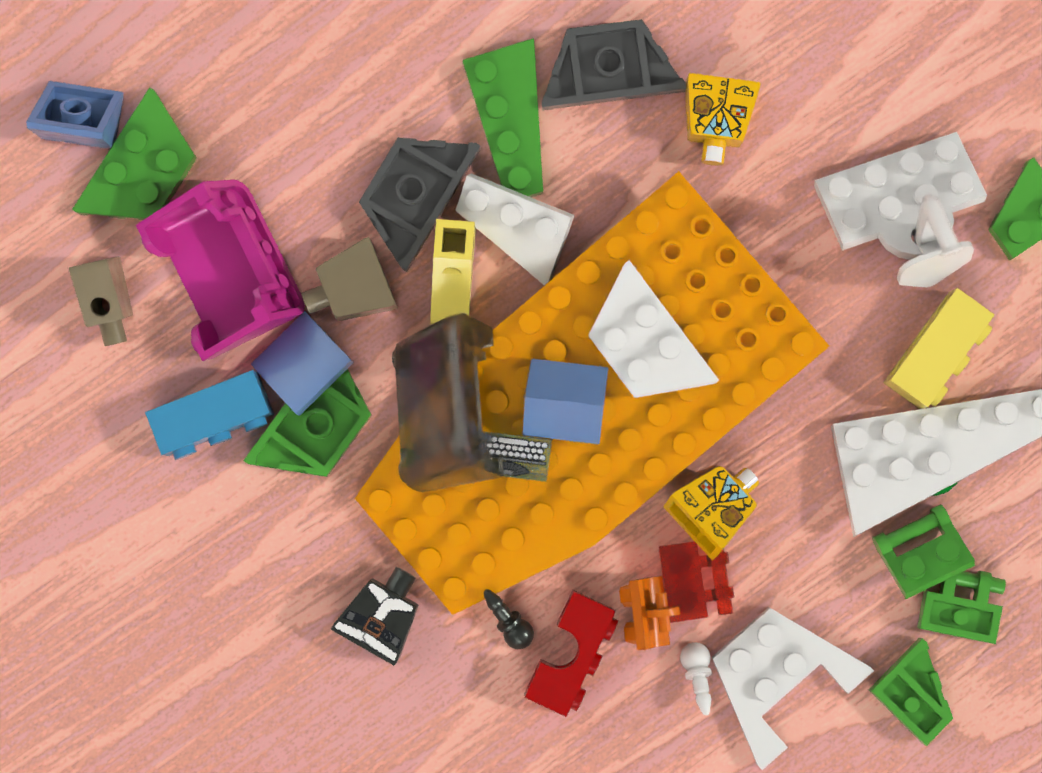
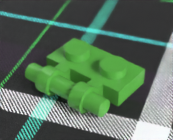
(961, 616)

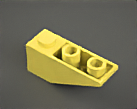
(452, 268)

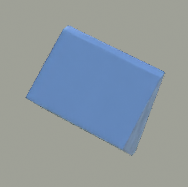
(77, 115)
(564, 401)

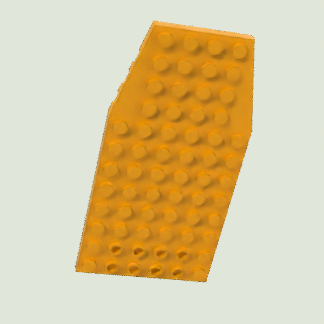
(517, 527)

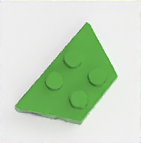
(141, 166)
(316, 437)

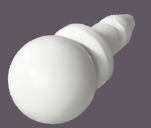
(696, 659)

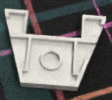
(767, 664)

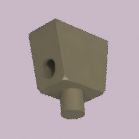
(99, 281)
(352, 284)

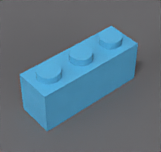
(210, 415)

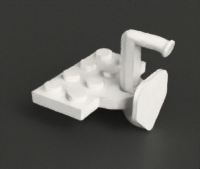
(903, 198)

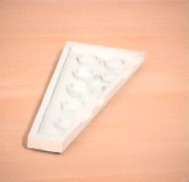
(916, 453)

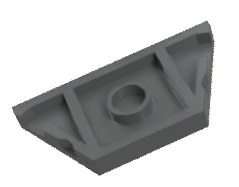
(609, 65)
(414, 191)

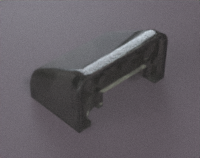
(441, 405)

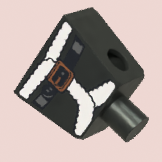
(380, 616)

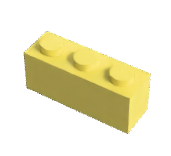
(940, 349)

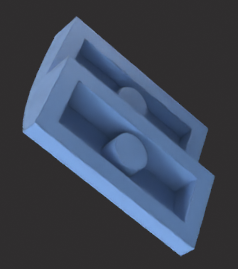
(302, 363)

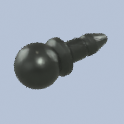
(517, 632)

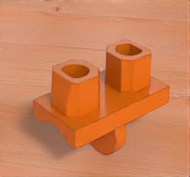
(650, 613)

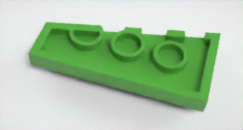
(507, 105)

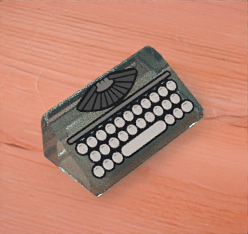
(522, 455)

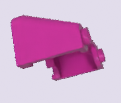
(224, 264)

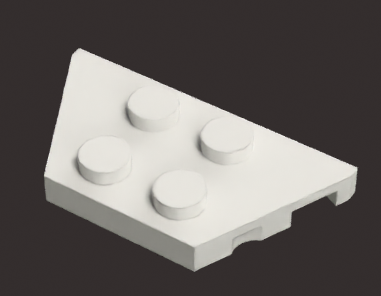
(645, 340)

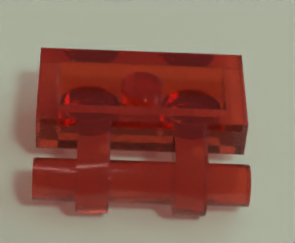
(684, 581)

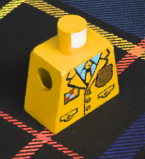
(718, 113)
(714, 507)

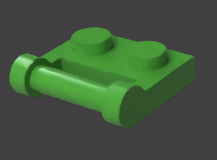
(929, 562)

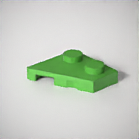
(1020, 218)
(914, 693)

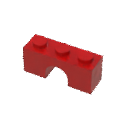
(559, 685)

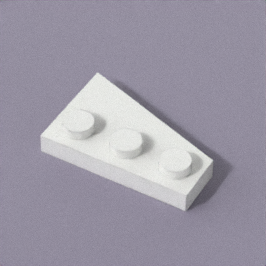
(517, 224)

